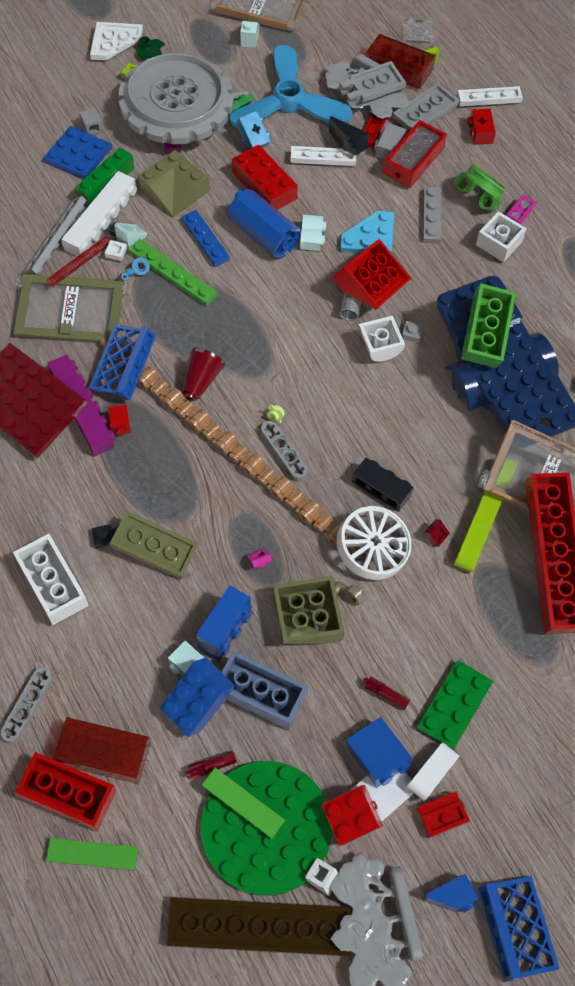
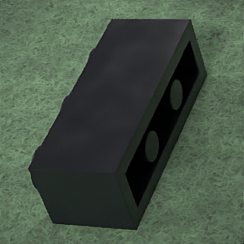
(382, 484)

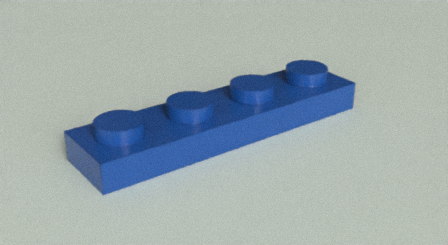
(205, 238)

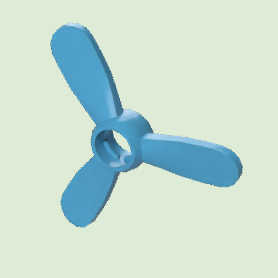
(286, 70)

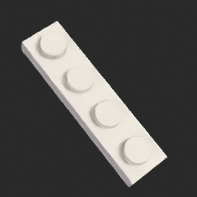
(489, 96)
(322, 155)

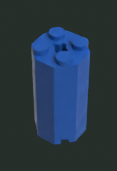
(263, 223)

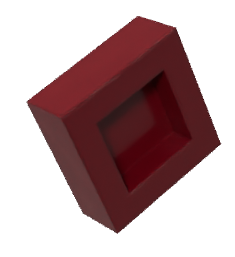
(437, 532)

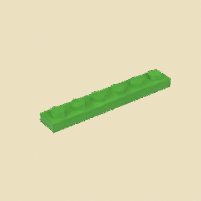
(174, 273)

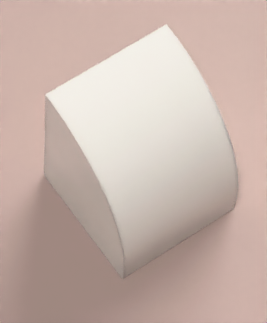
(321, 876)

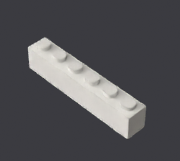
(99, 214)

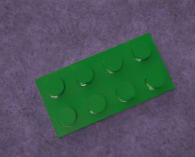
(455, 705)

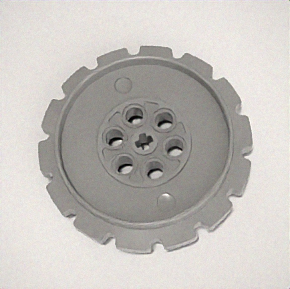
(176, 98)

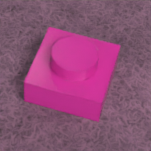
(259, 558)

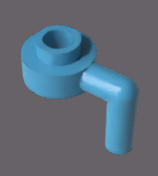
(135, 269)

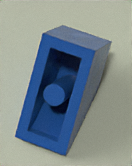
(454, 895)

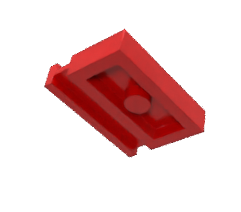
(443, 814)

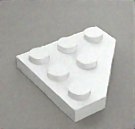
(113, 38)

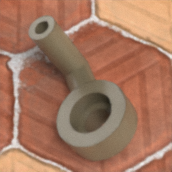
(353, 593)

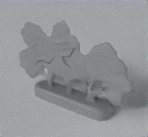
(379, 106)
(369, 930)

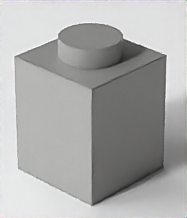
(91, 121)

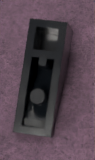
(348, 137)

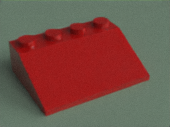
(372, 275)

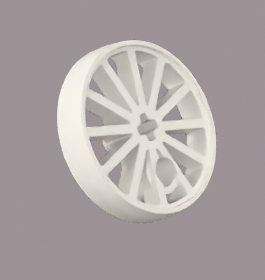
(374, 543)

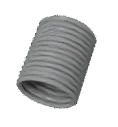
(350, 307)

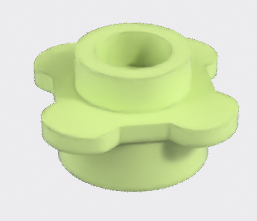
(275, 413)

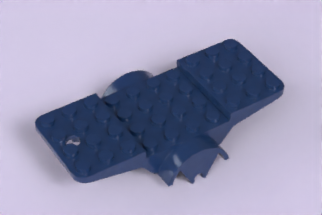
(526, 381)

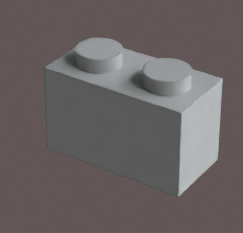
(389, 139)

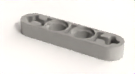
(281, 452)
(30, 706)

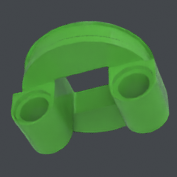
(492, 188)

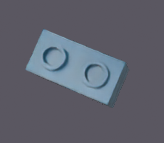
(247, 126)

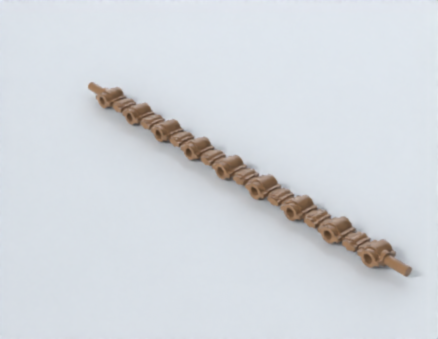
(226, 442)

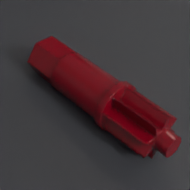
(386, 692)
(206, 766)

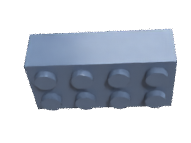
(264, 690)

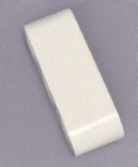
(433, 771)

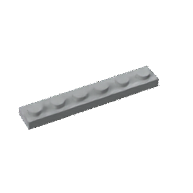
(55, 235)

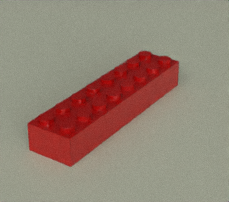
(553, 541)

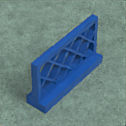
(134, 363)
(502, 937)

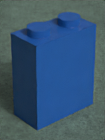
(379, 752)

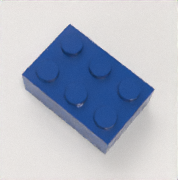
(224, 623)
(197, 696)

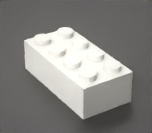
(51, 579)

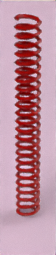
(78, 258)

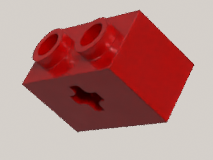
(481, 126)

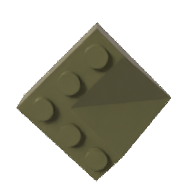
(174, 183)
(308, 611)

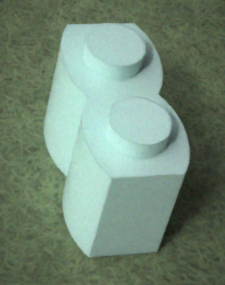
(312, 233)

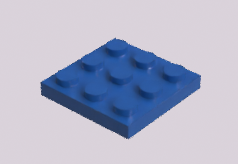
(77, 152)

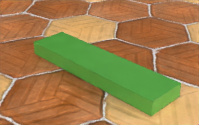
(243, 803)
(92, 854)

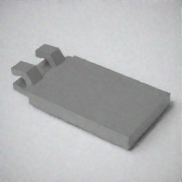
(372, 83)

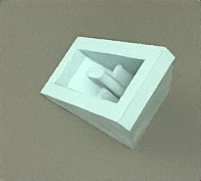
(129, 233)

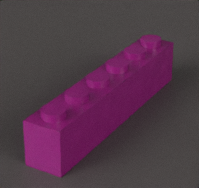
(88, 420)

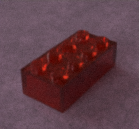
(412, 63)
(102, 750)

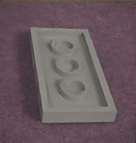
(426, 107)

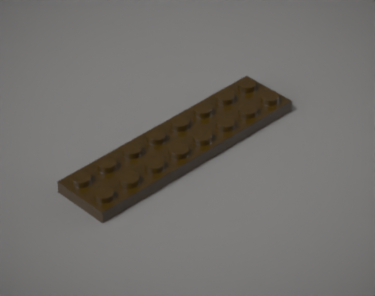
(255, 926)

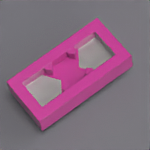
(522, 209)

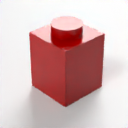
(119, 419)

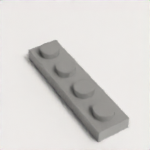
(432, 215)

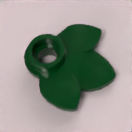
(148, 47)

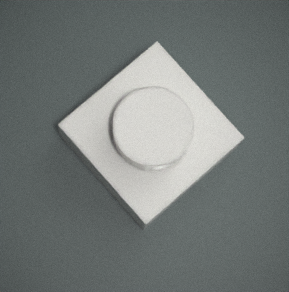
(115, 250)

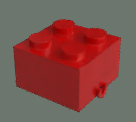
(352, 815)

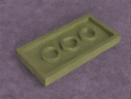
(153, 544)

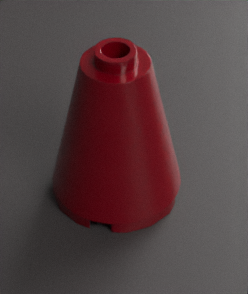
(201, 372)

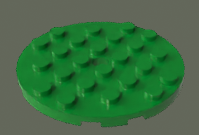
(249, 857)

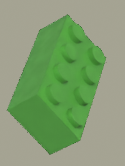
(488, 325)

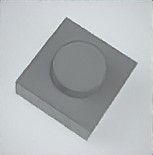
(412, 331)

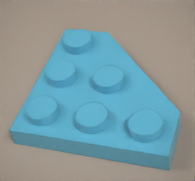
(368, 231)

